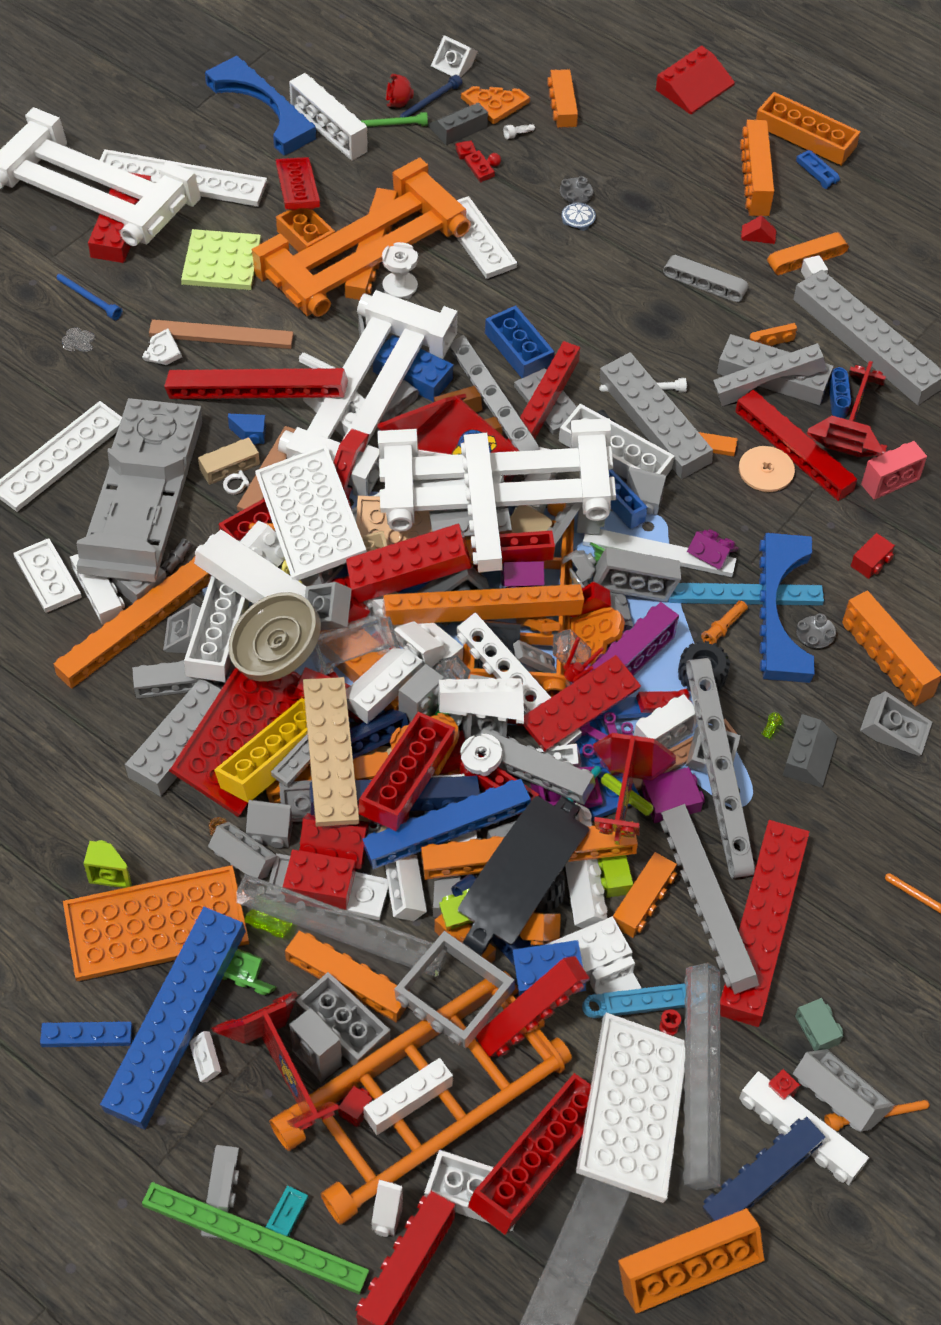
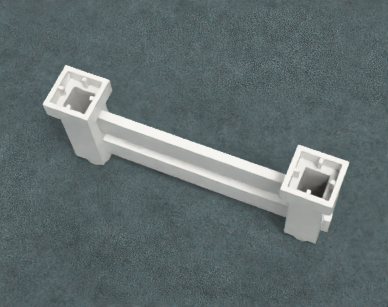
(46, 140)
(383, 316)
(588, 454)

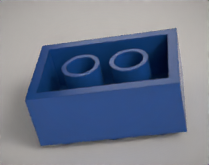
(536, 961)

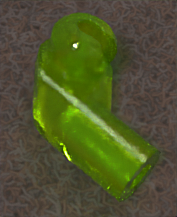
(774, 720)

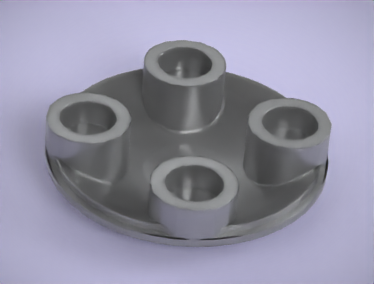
(576, 190)
(816, 631)

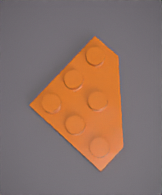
(496, 101)

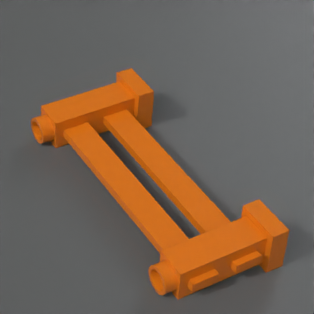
(414, 193)

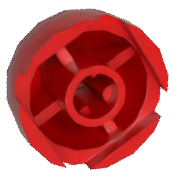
(399, 91)

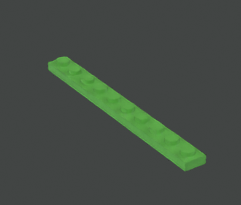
(255, 1238)

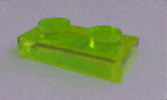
(266, 922)

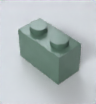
(819, 1025)

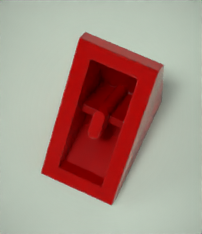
(758, 231)

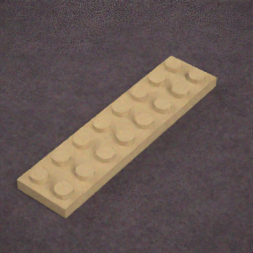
(330, 752)

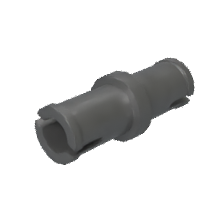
(176, 556)

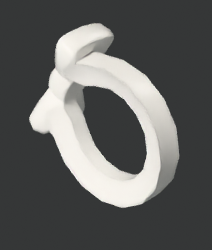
(240, 475)

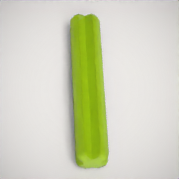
(635, 799)

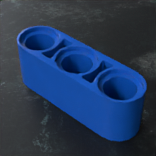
(839, 393)

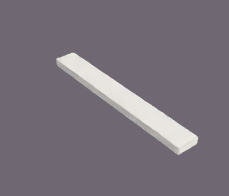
(655, 548)

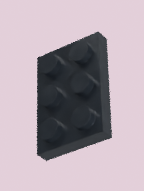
(507, 633)

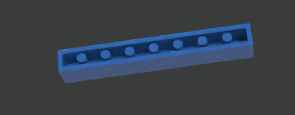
(447, 823)

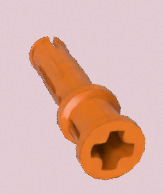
(719, 628)

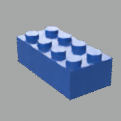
(519, 341)
(427, 372)

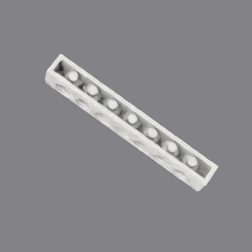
(476, 626)

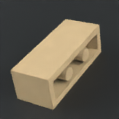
(228, 460)

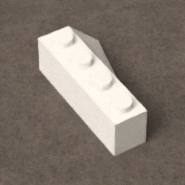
(482, 697)

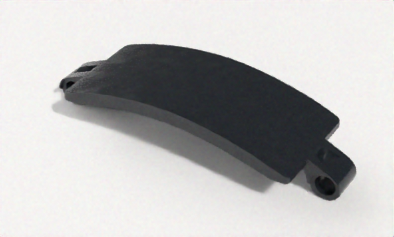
(521, 872)

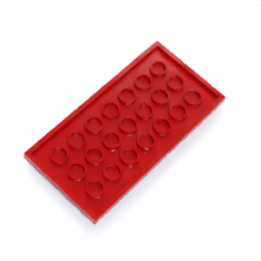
(230, 722)

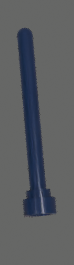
(453, 82)

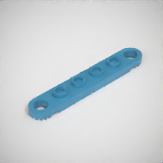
(637, 1000)

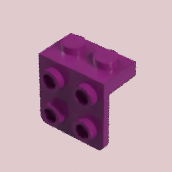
(711, 548)

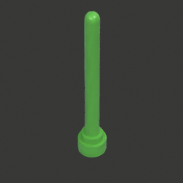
(421, 119)

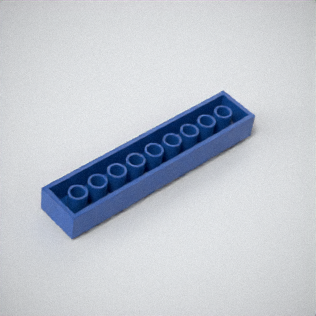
(173, 1018)

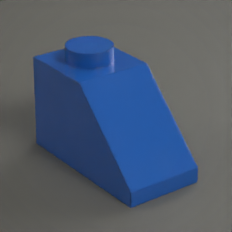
(248, 426)

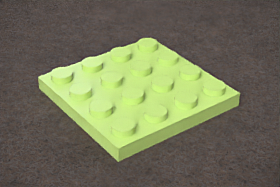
(220, 259)

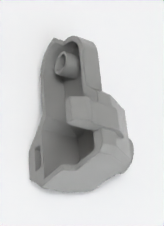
(584, 564)

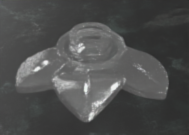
(78, 340)

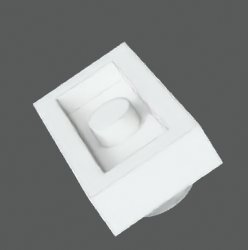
(205, 1056)

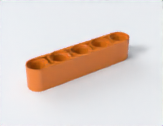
(792, 257)

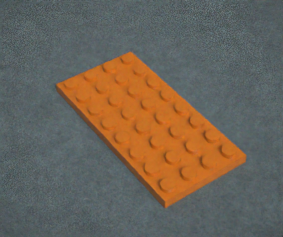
(145, 921)

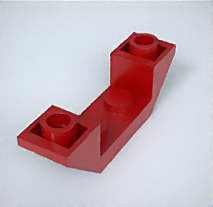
(346, 455)

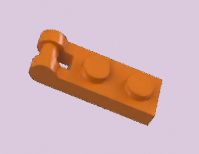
(775, 335)
(540, 624)

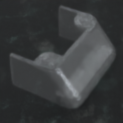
(357, 639)

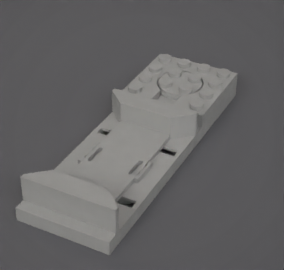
(145, 460)

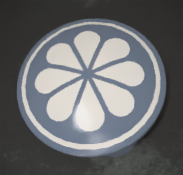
(578, 215)

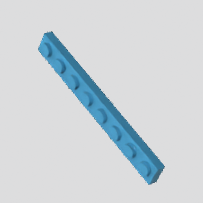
(749, 593)

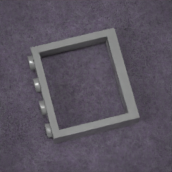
(475, 962)

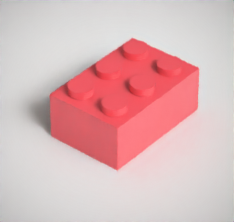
(893, 470)

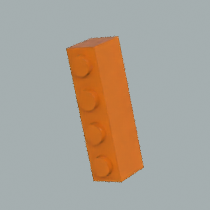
(562, 98)
(644, 894)

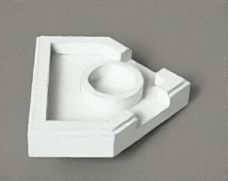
(162, 349)

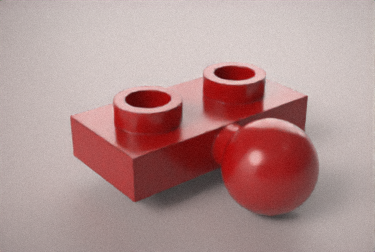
(481, 166)

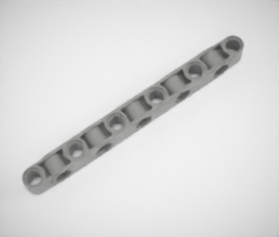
(492, 395)
(722, 782)

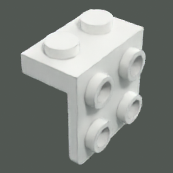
(615, 977)

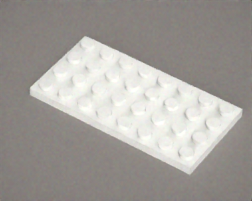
(310, 513)
(633, 1108)

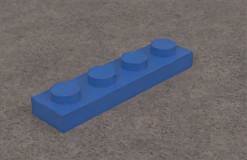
(86, 1034)

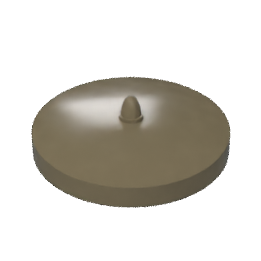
(274, 636)

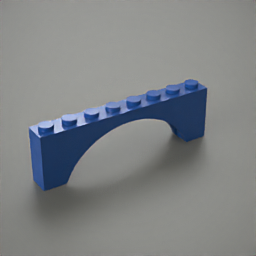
(238, 77)
(781, 656)

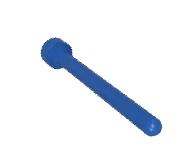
(113, 311)

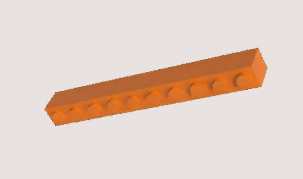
(487, 603)
(131, 624)
(471, 856)

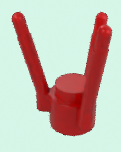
(576, 670)

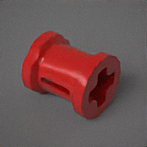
(670, 1016)

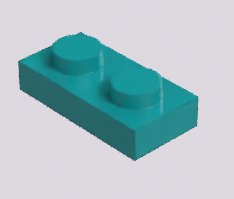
(287, 1211)

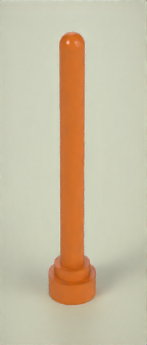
(913, 892)
(837, 1122)

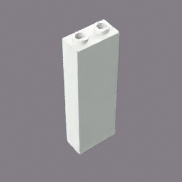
(243, 569)

